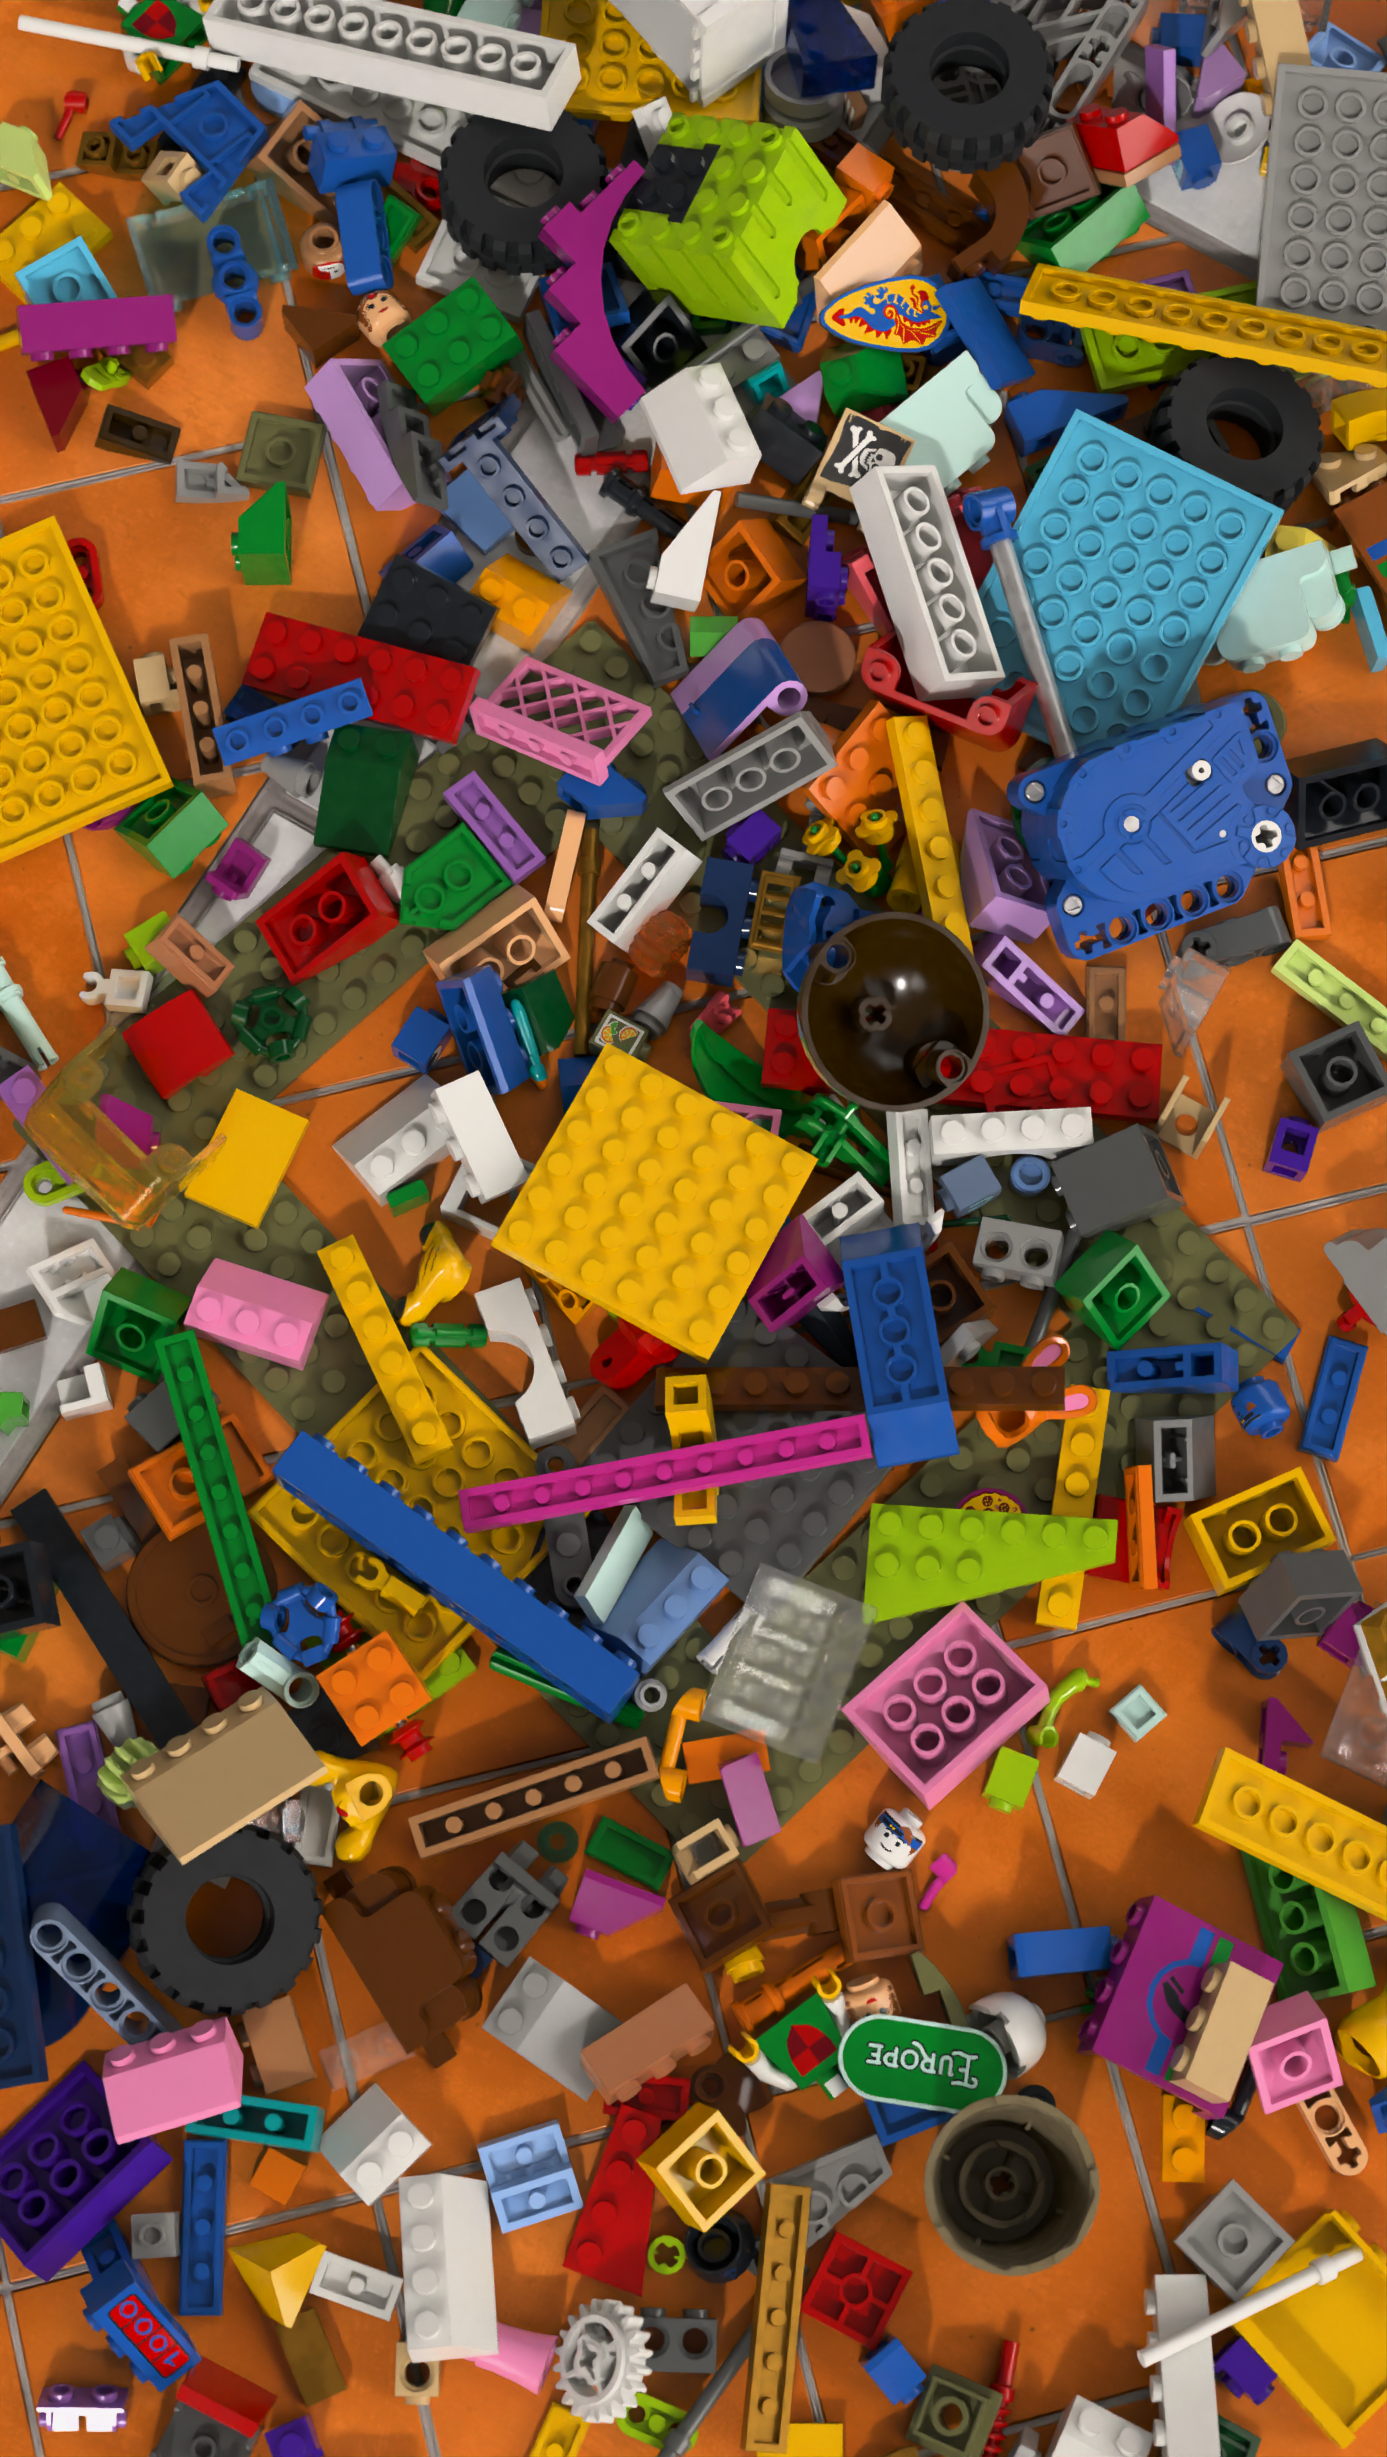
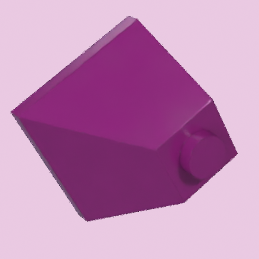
(611, 1906)

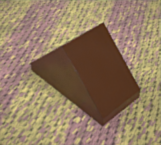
(320, 332)

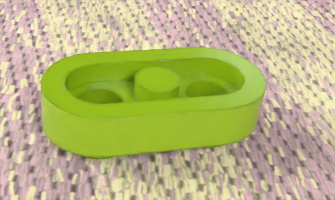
(59, 1192)
(656, 2422)

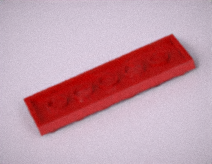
(402, 685)

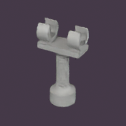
(790, 858)

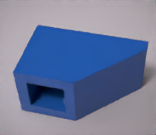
(612, 799)

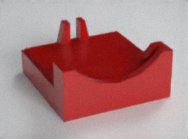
(1166, 1525)
(855, 2290)

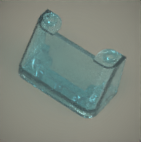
(175, 251)

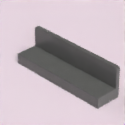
(587, 424)

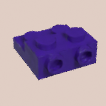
(825, 574)

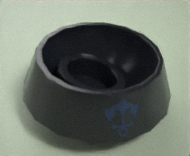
(722, 2250)

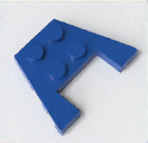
(211, 129)

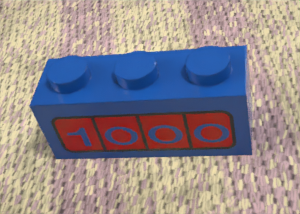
(139, 2326)

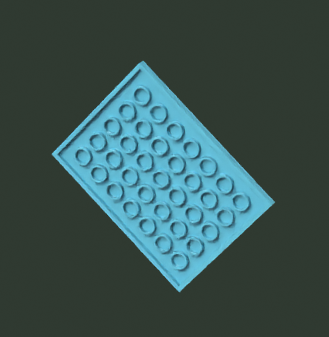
(1126, 576)

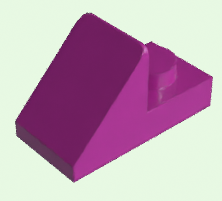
(1278, 1729)

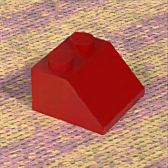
(1120, 138)

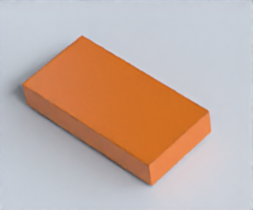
(704, 1755)

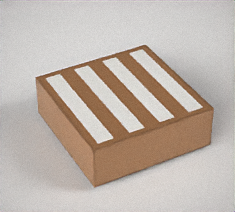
(854, 110)

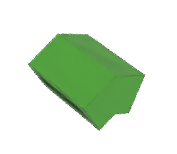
(708, 632)
(13, 1411)

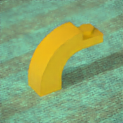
(1360, 417)
(691, 1424)

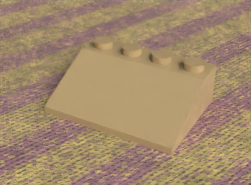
(222, 1774)

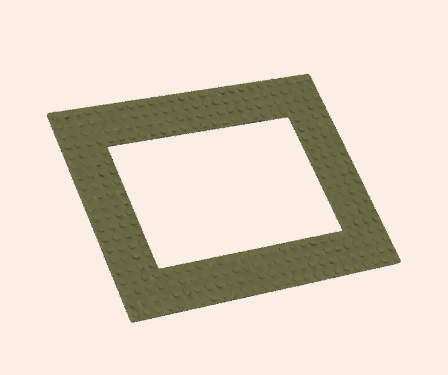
(337, 1371)

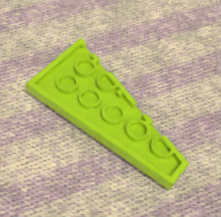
(950, 1556)

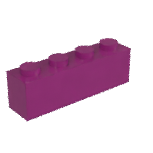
(96, 325)

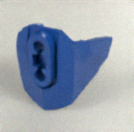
(809, 923)

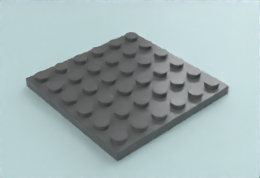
(765, 1520)

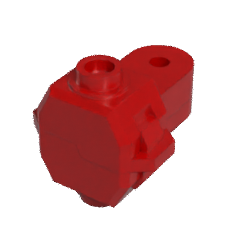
(629, 1356)

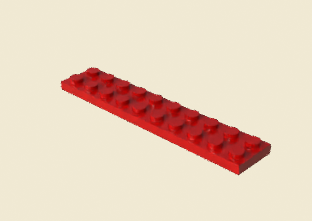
(1108, 1075)

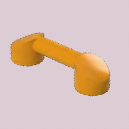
(687, 1708)

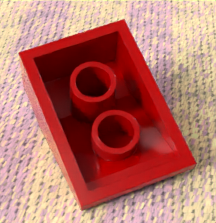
(328, 918)

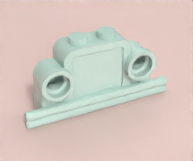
(950, 421)
(1283, 607)

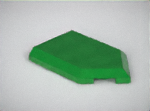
(450, 882)

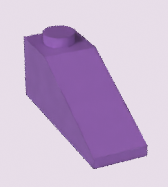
(1025, 984)

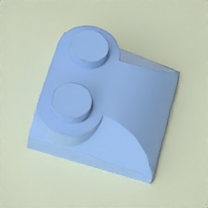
(1342, 51)

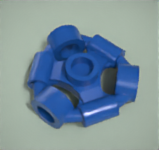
(303, 1621)

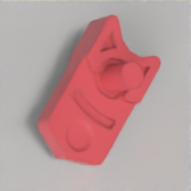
(719, 1013)

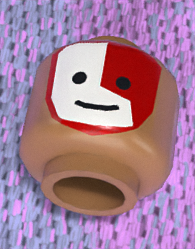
(322, 251)

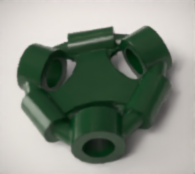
(272, 1021)

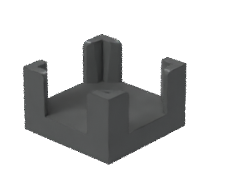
(199, 2435)

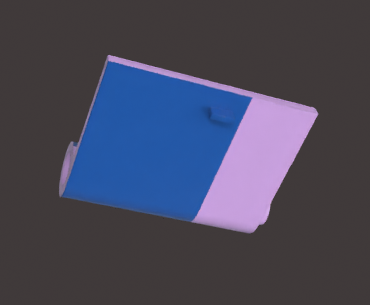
(736, 685)

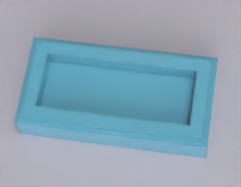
(1370, 629)

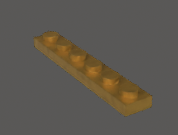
(775, 2318)

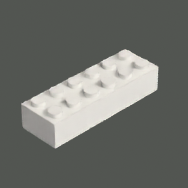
(927, 582)

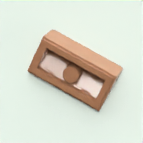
(189, 957)

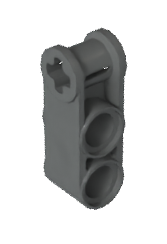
(1240, 938)

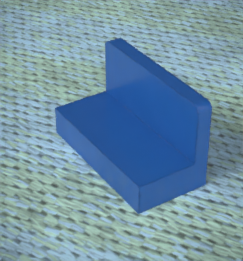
(439, 552)

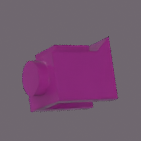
(1340, 1638)

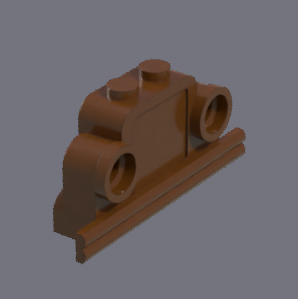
(407, 1955)

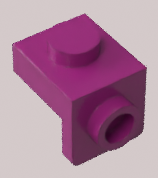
(238, 871)

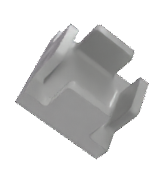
(1232, 2240)

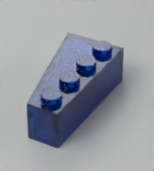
(827, 49)

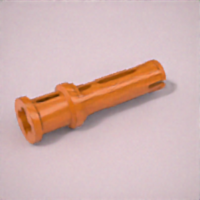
(774, 1997)

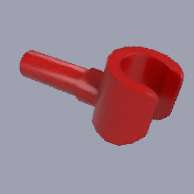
(74, 102)

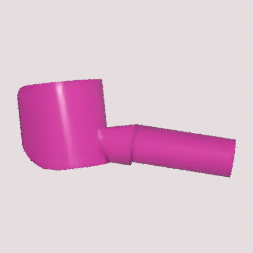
(944, 1869)

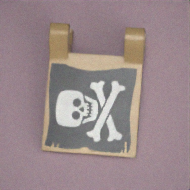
(852, 453)

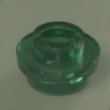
(564, 1854)

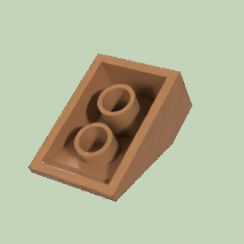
(286, 159)

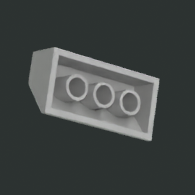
(752, 774)

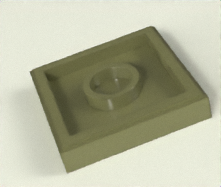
(281, 450)

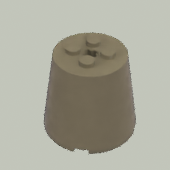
(1049, 2192)

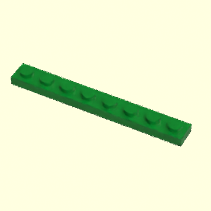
(215, 1483)

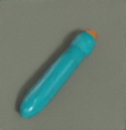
(526, 1039)

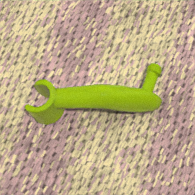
(1044, 1732)

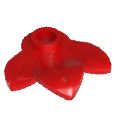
(417, 181)

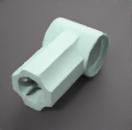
(277, 1673)

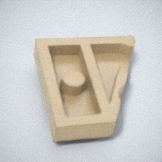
(1349, 469)

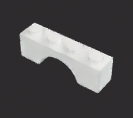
(1037, 1132)
(510, 1319)

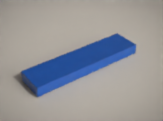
(203, 2228)

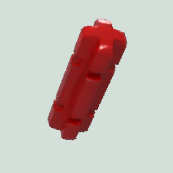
(605, 462)

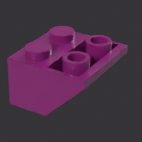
(793, 1276)

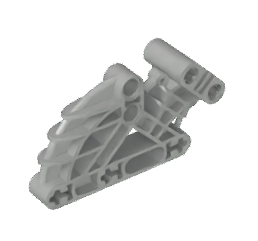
(1073, 36)

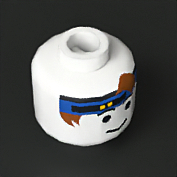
(894, 1838)

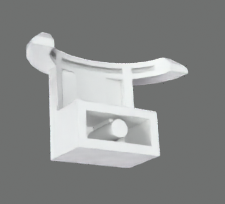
(855, 1210)

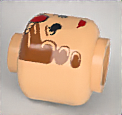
(381, 316)
(870, 1996)

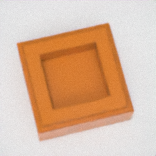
(277, 2176)

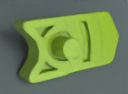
(105, 374)

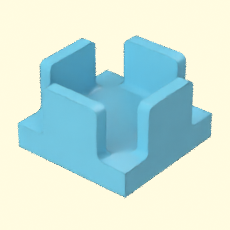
(65, 276)

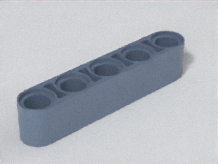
(99, 1969)

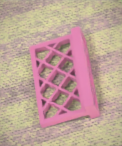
(542, 738)

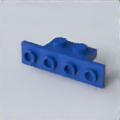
(291, 722)

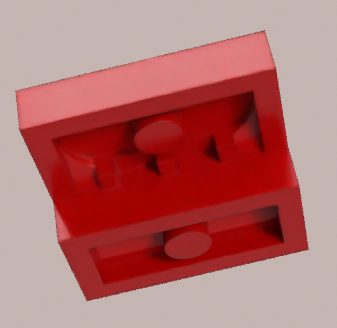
(177, 1043)

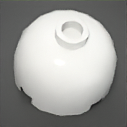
(1015, 2027)

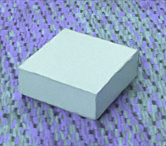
(1137, 1713)

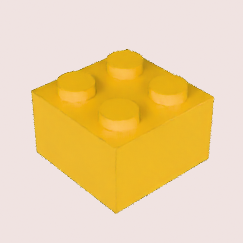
(701, 2166)

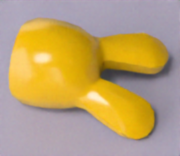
(1368, 2027)

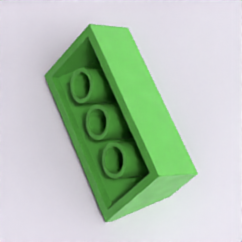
(1309, 1933)

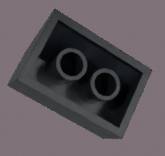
(1338, 793)

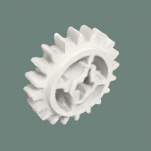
(604, 2361)

